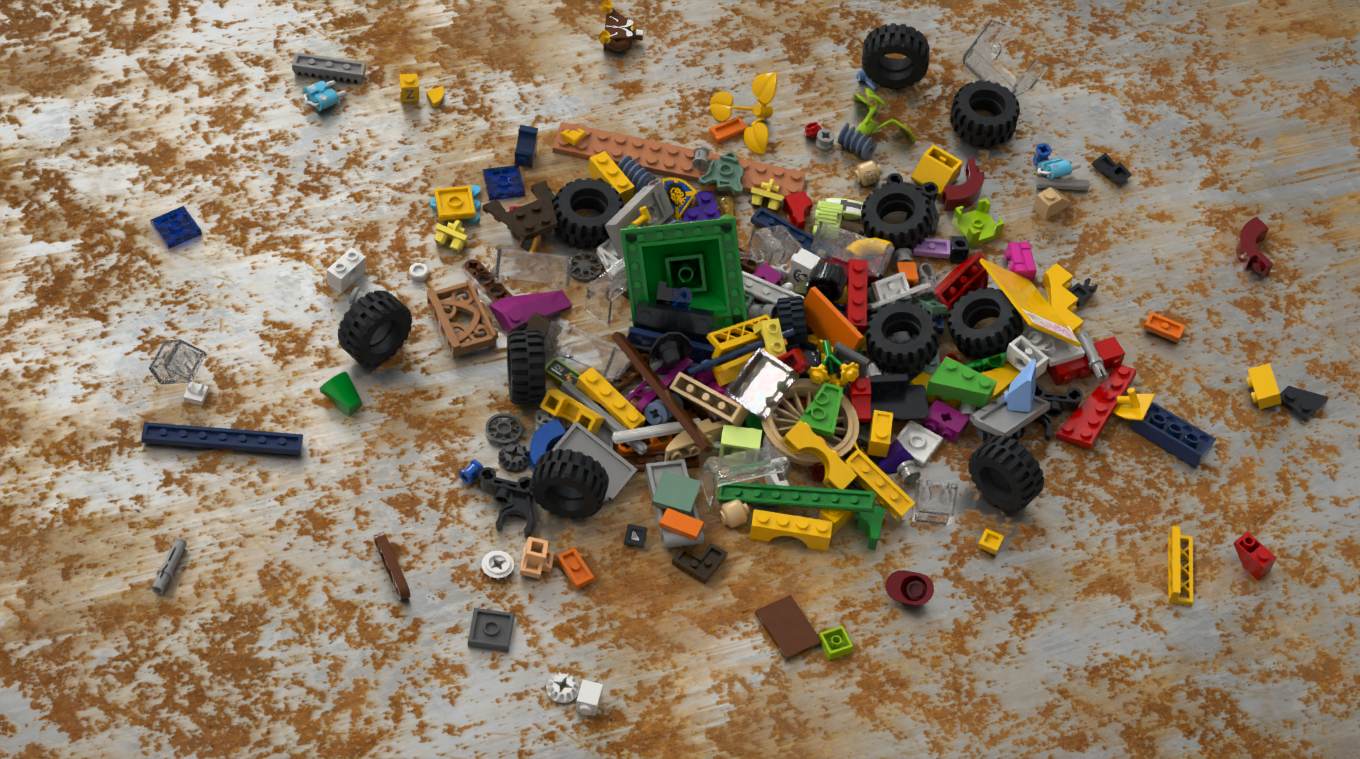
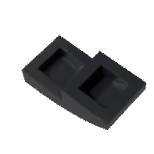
(1108, 168)

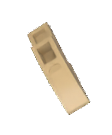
(684, 446)

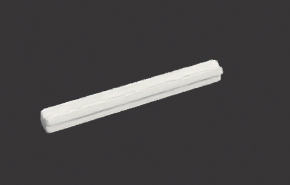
(649, 432)

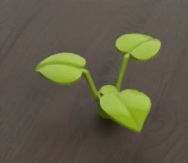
(868, 124)

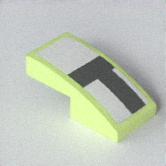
(851, 208)

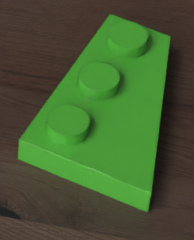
(824, 410)

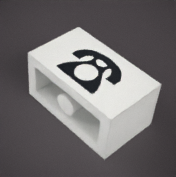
(801, 266)

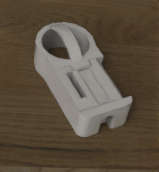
(923, 278)

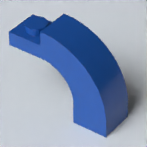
(544, 440)

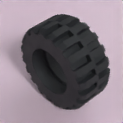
(897, 40)
(983, 129)
(580, 195)
(892, 199)
(979, 306)
(374, 328)
(905, 356)
(526, 366)
(1006, 473)
(569, 483)

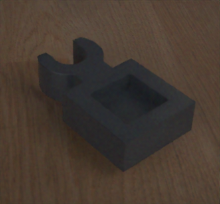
(1083, 292)

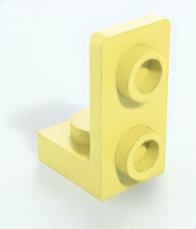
(772, 336)

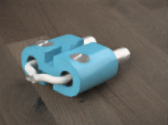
(322, 97)
(1057, 167)

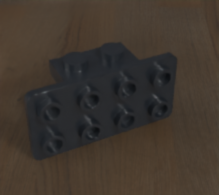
(894, 395)

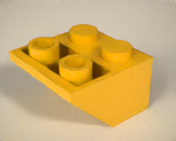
(937, 167)

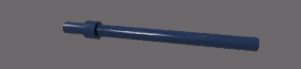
(707, 365)

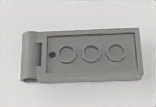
(658, 205)
(653, 474)

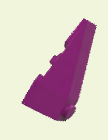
(516, 310)

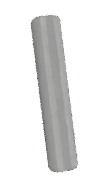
(1058, 183)

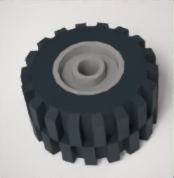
(792, 315)

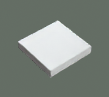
(919, 442)

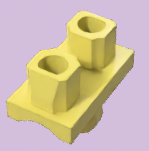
(775, 199)
(452, 232)

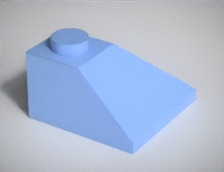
(1022, 389)

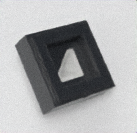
(635, 536)

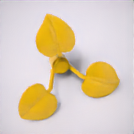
(764, 88)

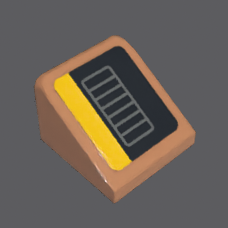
(531, 245)

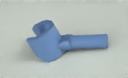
(862, 76)

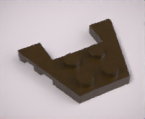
(528, 219)

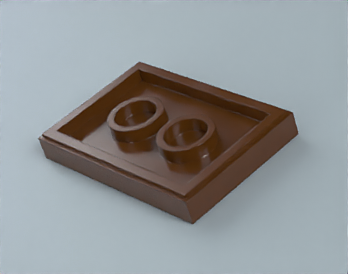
(788, 627)

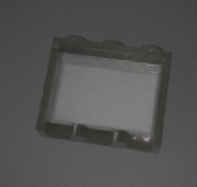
(761, 384)

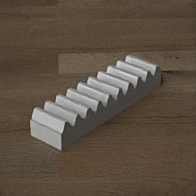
(328, 67)

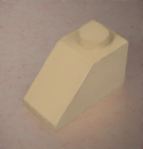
(1050, 202)

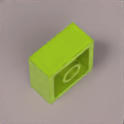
(835, 643)

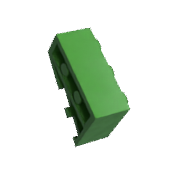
(961, 383)

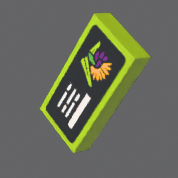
(561, 372)

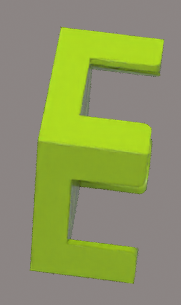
(977, 224)

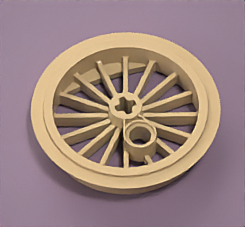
(805, 387)

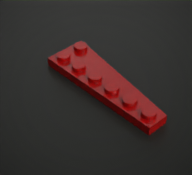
(1092, 416)

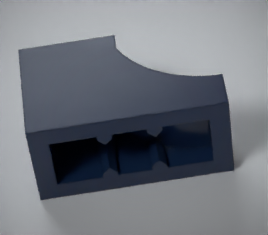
(526, 146)

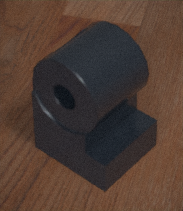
(958, 249)

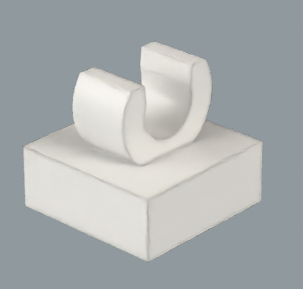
(196, 393)

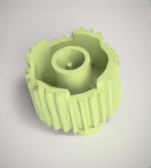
(828, 213)

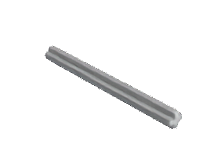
(610, 422)

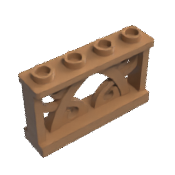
(438, 304)

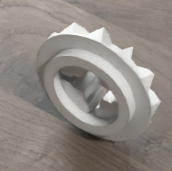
(498, 557)
(567, 694)

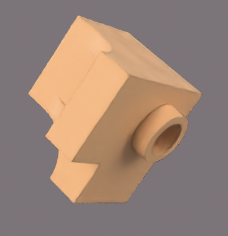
(536, 558)

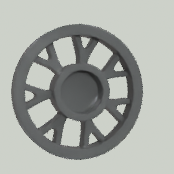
(585, 266)
(503, 429)

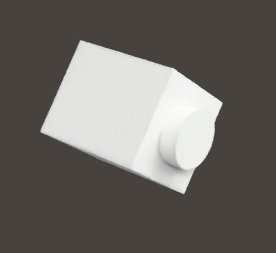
(589, 697)

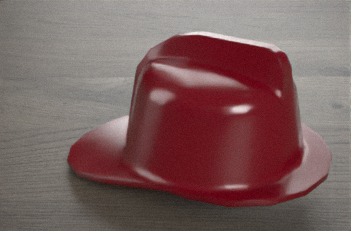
(909, 587)

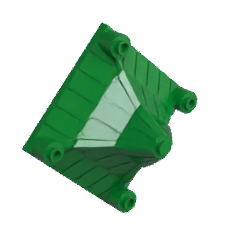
(692, 256)

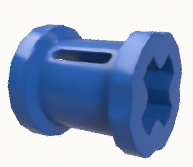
(1043, 151)
(471, 472)

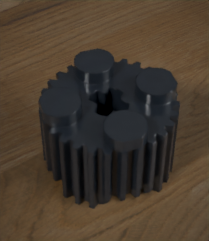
(828, 279)

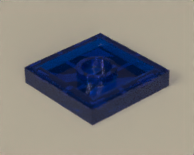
(503, 182)
(176, 227)

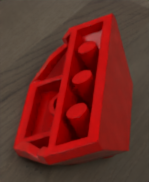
(963, 279)

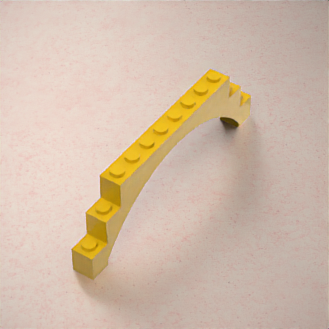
(1057, 283)

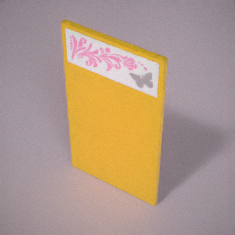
(1030, 303)

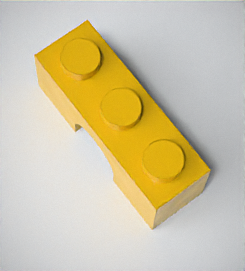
(605, 169)
(564, 406)

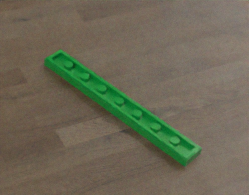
(798, 497)

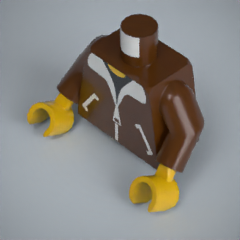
(618, 30)

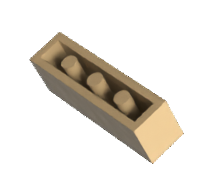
(709, 399)

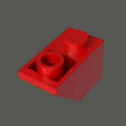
(1254, 556)

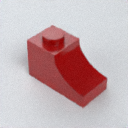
(797, 207)
(861, 398)

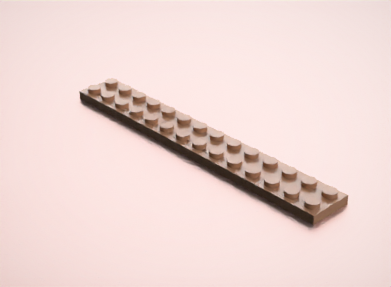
(671, 159)

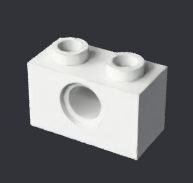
(346, 270)
(1022, 351)

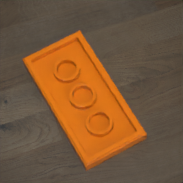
(829, 322)

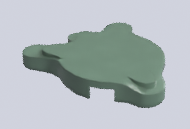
(725, 173)

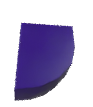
(896, 455)

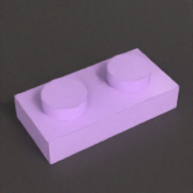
(933, 248)

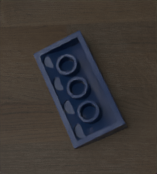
(1174, 434)

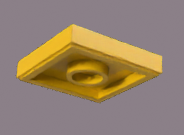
(454, 203)

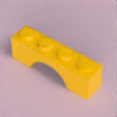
(601, 391)
(803, 439)
(811, 531)

